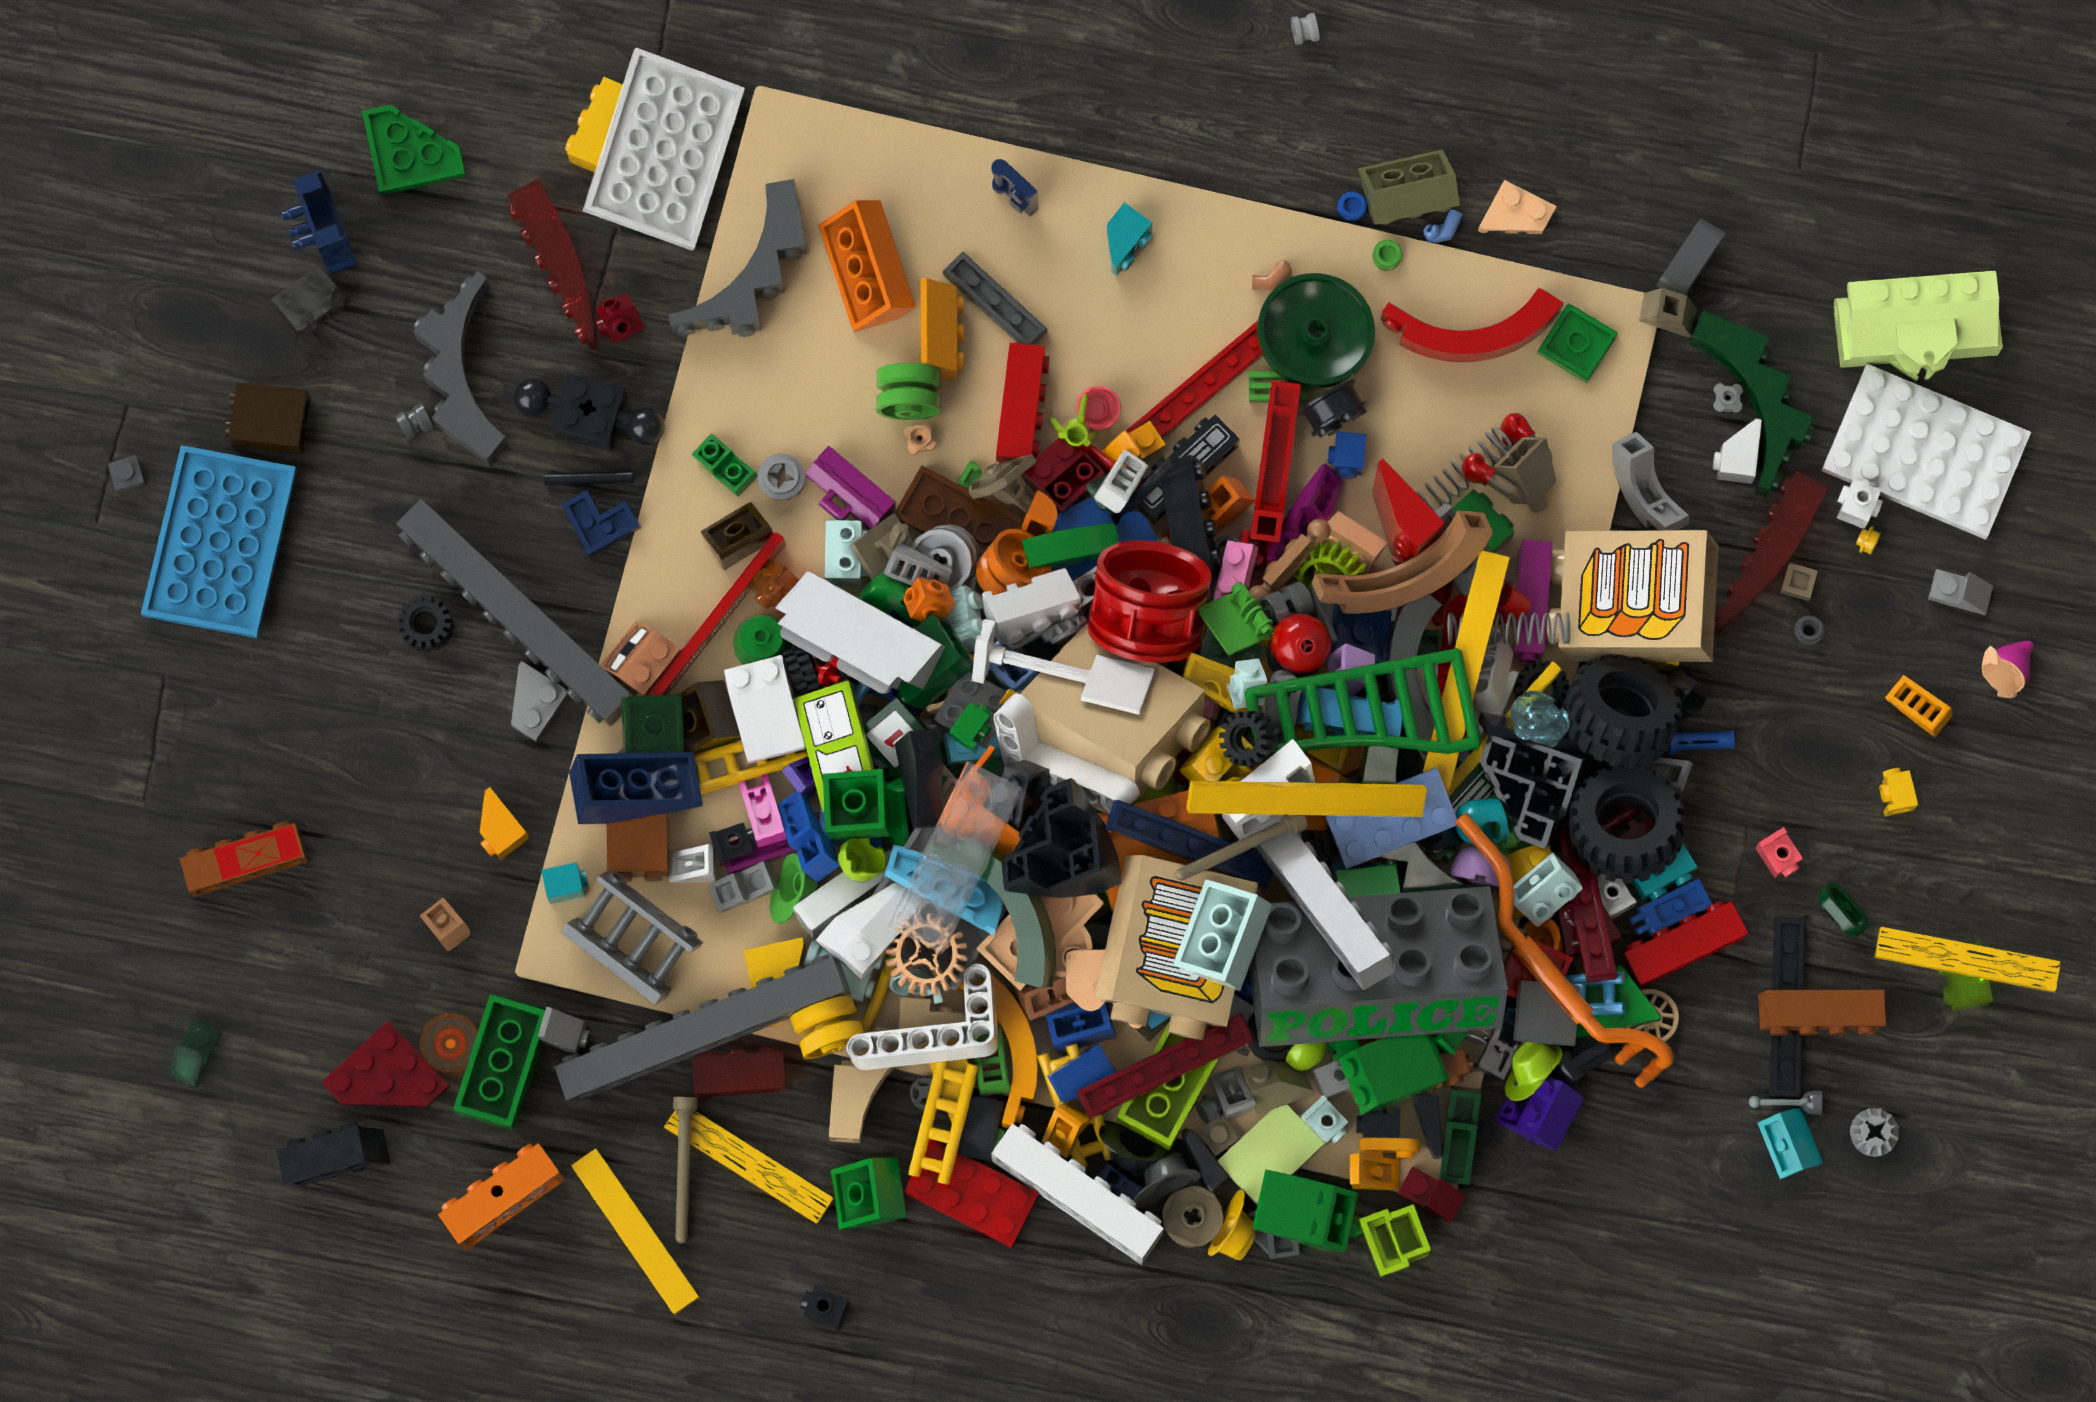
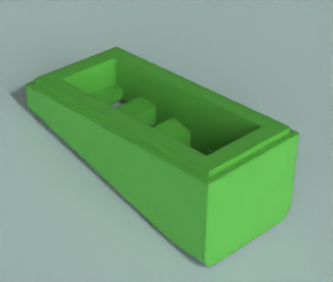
(993, 1087)

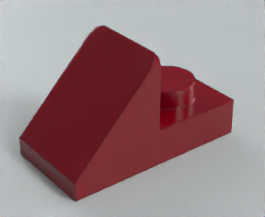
(1431, 1194)

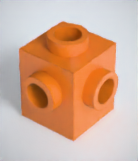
(928, 598)

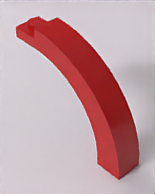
(1479, 343)
(1275, 461)

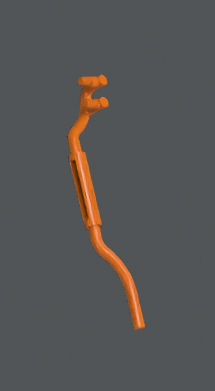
(1553, 979)

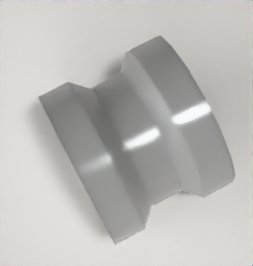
(1305, 29)

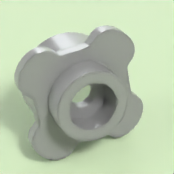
(1724, 405)

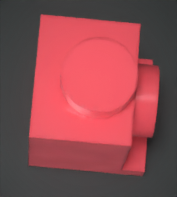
(1768, 852)

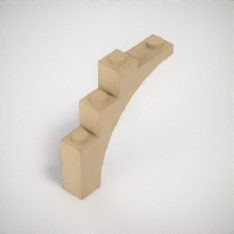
(855, 1088)

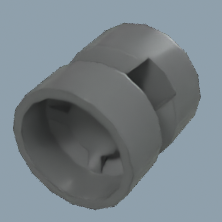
(1292, 600)

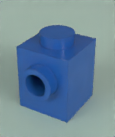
(1348, 454)

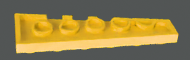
(1214, 679)

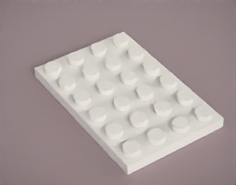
(663, 149)
(1927, 451)

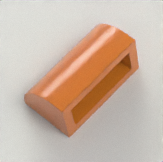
(1040, 516)

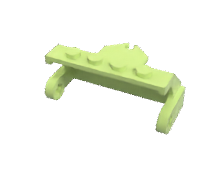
(1918, 321)

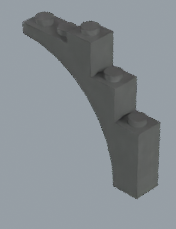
(762, 275)
(446, 373)

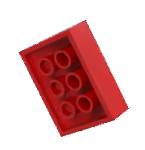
(1405, 517)

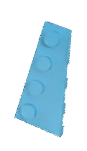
(983, 906)

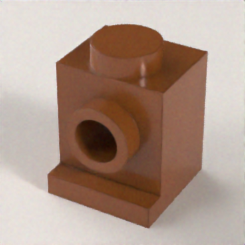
(1456, 1067)

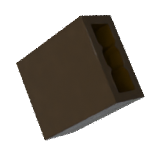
(268, 418)

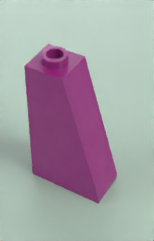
(1533, 581)

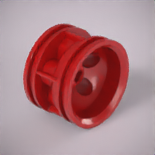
(1148, 601)

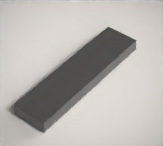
(994, 300)

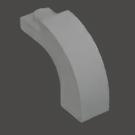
(1640, 486)

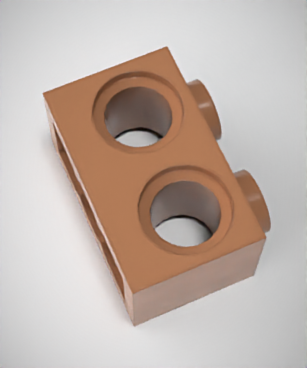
(1041, 1001)

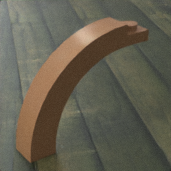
(1414, 578)

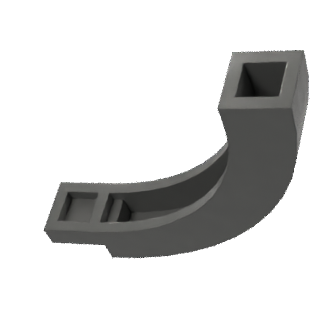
(1405, 643)

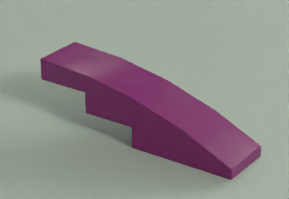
(1313, 503)

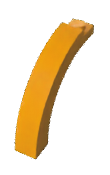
(1022, 1049)

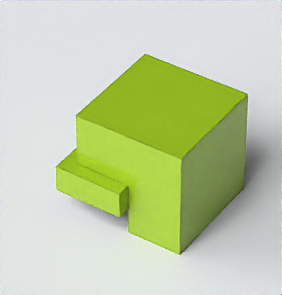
(1394, 1239)

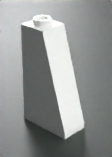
(832, 900)

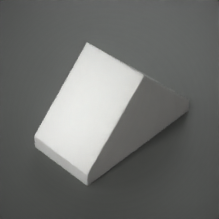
(693, 865)

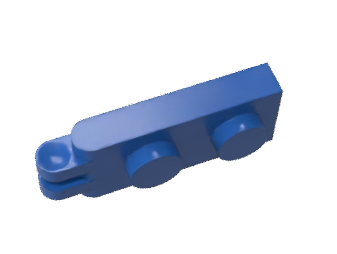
(1671, 908)

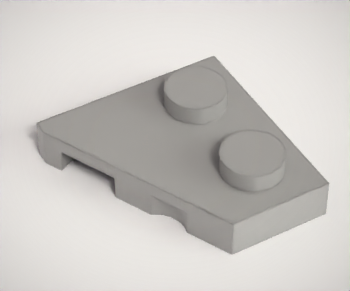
(535, 701)

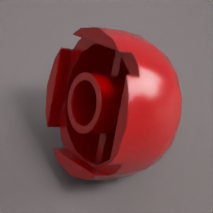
(1288, 641)

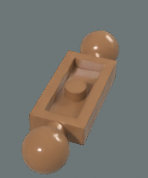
(1295, 554)

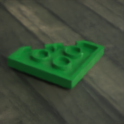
(408, 152)

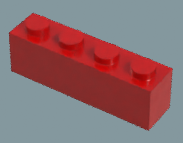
(1021, 401)
(1684, 944)

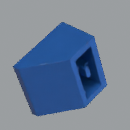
(1079, 1026)

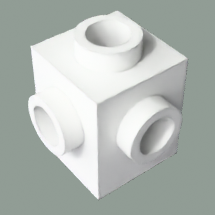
(1859, 502)

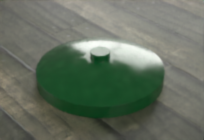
(1315, 330)

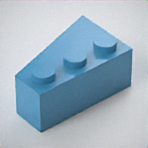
(1360, 710)

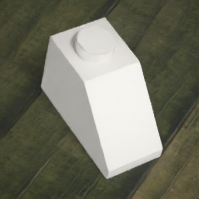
(1739, 455)

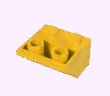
(1211, 765)

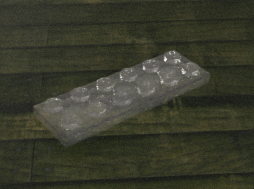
(955, 857)

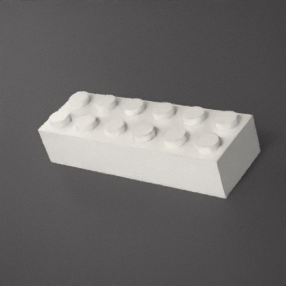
(1078, 1194)

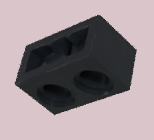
(1033, 780)

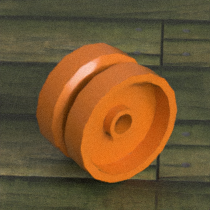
(1006, 563)

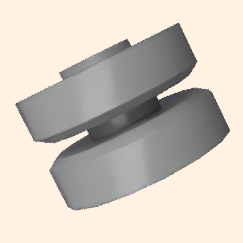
(955, 545)

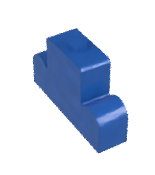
(1131, 527)

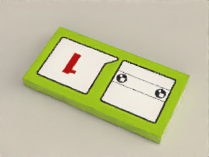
(833, 732)

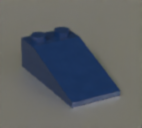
(633, 785)

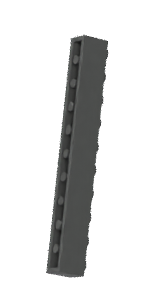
(514, 611)
(700, 1030)

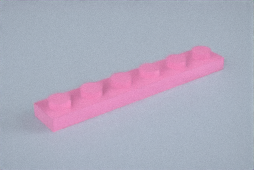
(1235, 567)

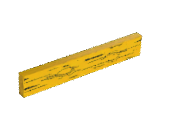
(1967, 959)
(755, 1167)

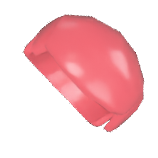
(1102, 407)

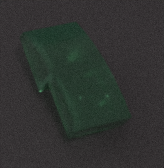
(1214, 651)

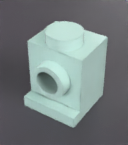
(1246, 675)
(1313, 1117)

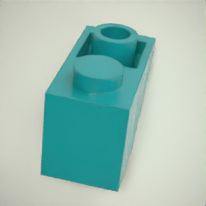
(1125, 235)

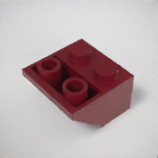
(1062, 473)

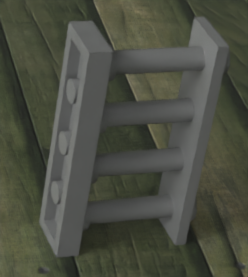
(606, 949)

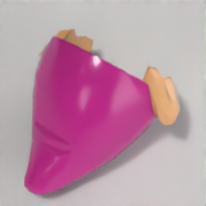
(2008, 667)

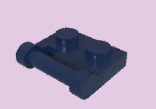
(1017, 188)

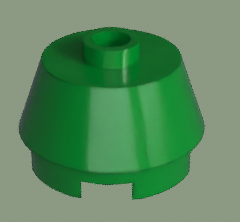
(759, 639)

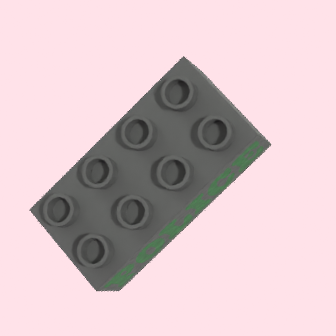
(1443, 979)

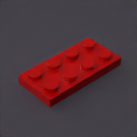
(975, 1196)

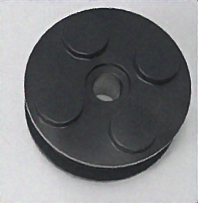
(1333, 408)

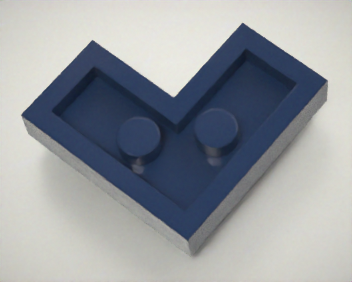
(597, 529)

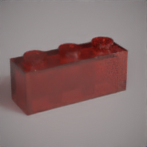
(739, 1073)

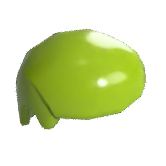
(861, 860)
(1306, 1056)

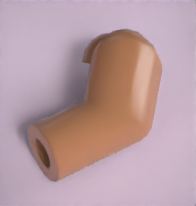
(1278, 275)

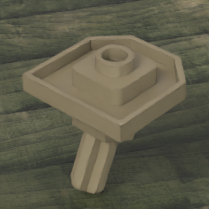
(1005, 482)
(878, 544)

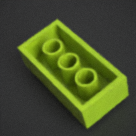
(1165, 1110)

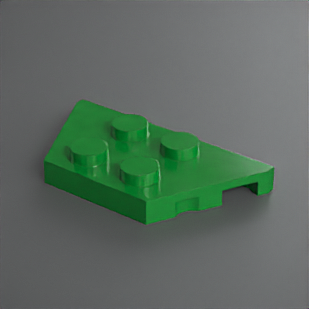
(1638, 1007)

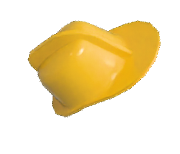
(1236, 1231)

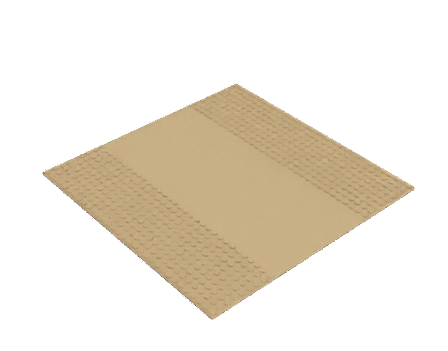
(1139, 333)

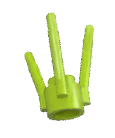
(1076, 429)

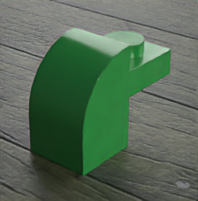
(887, 595)

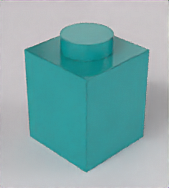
(564, 882)

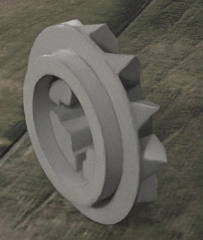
(773, 466)
(1064, 629)
(1859, 1132)

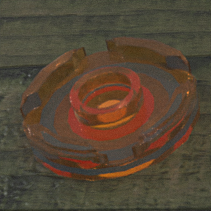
(448, 1042)

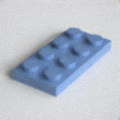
(1372, 836)

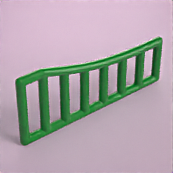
(1381, 737)

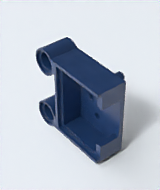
(322, 223)

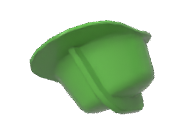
(793, 887)

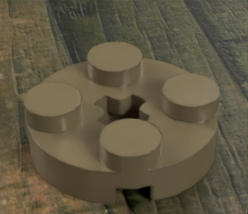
(1185, 1201)

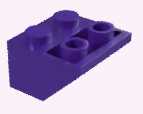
(1543, 1115)

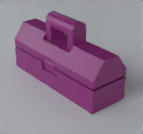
(854, 489)

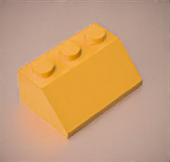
(941, 328)

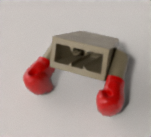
(1522, 472)

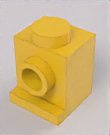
(1898, 792)

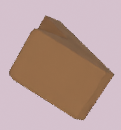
(445, 924)

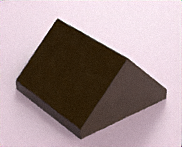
(737, 535)

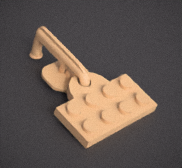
(1067, 921)

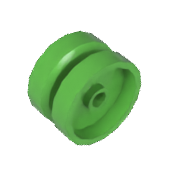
(908, 391)

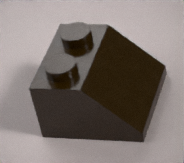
(707, 717)

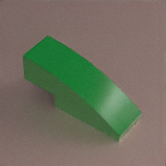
(1069, 546)

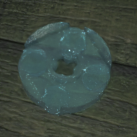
(1547, 728)

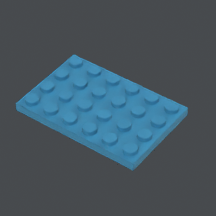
(219, 541)

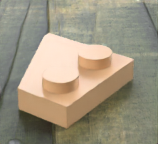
(1517, 211)

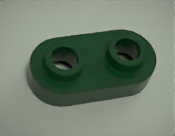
(1843, 909)

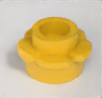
(1868, 540)

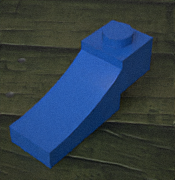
(807, 837)

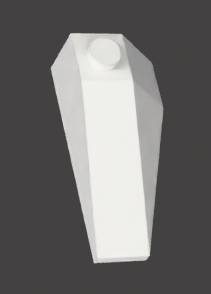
(862, 932)

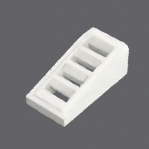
(1111, 494)

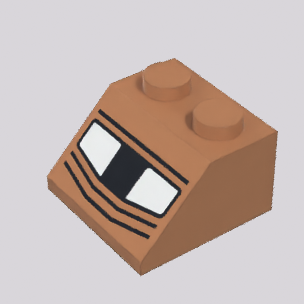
(640, 659)

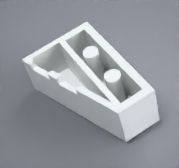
(1031, 606)
(1284, 766)

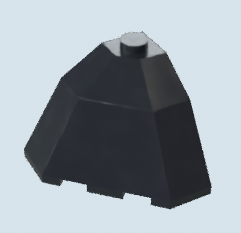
(1534, 785)
(1062, 849)

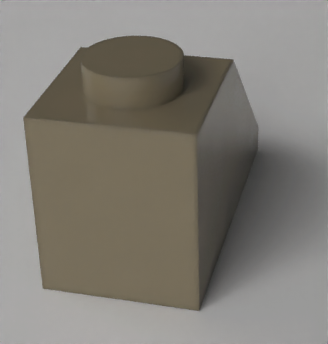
(1276, 1085)

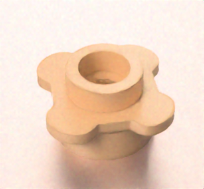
(924, 431)

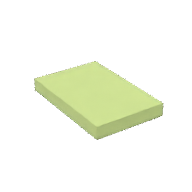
(1275, 1143)

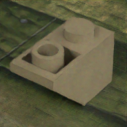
(1669, 311)

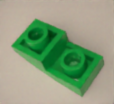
(724, 465)

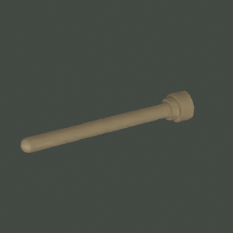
(1288, 824)
(685, 1109)

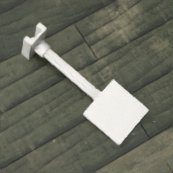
(1108, 682)

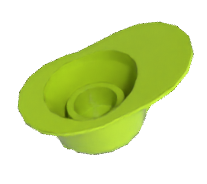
(1530, 1068)

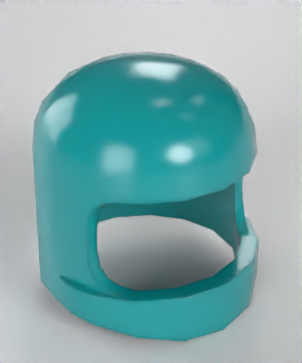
(1482, 813)

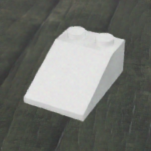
(765, 708)

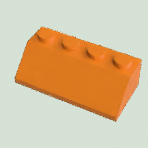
(866, 265)

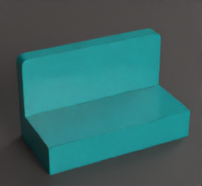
(1790, 1142)

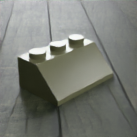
(1409, 187)

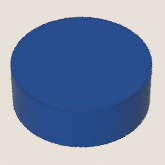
(1352, 207)

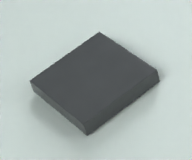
(1541, 1017)

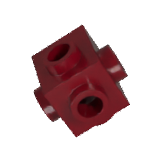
(618, 318)

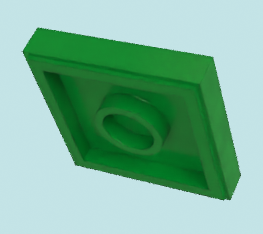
(1577, 343)

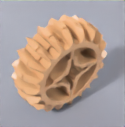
(914, 962)

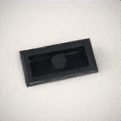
(981, 1127)

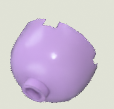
(1473, 868)

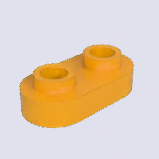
(1402, 1147)

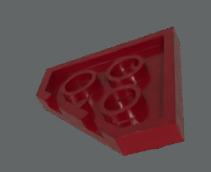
(385, 1074)

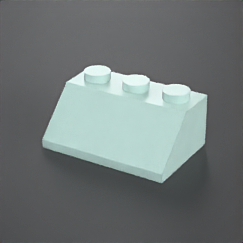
(1223, 934)

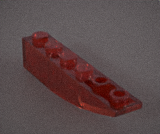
(554, 253)
(1774, 545)

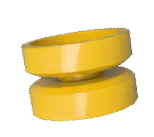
(826, 1026)

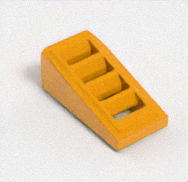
(1913, 713)

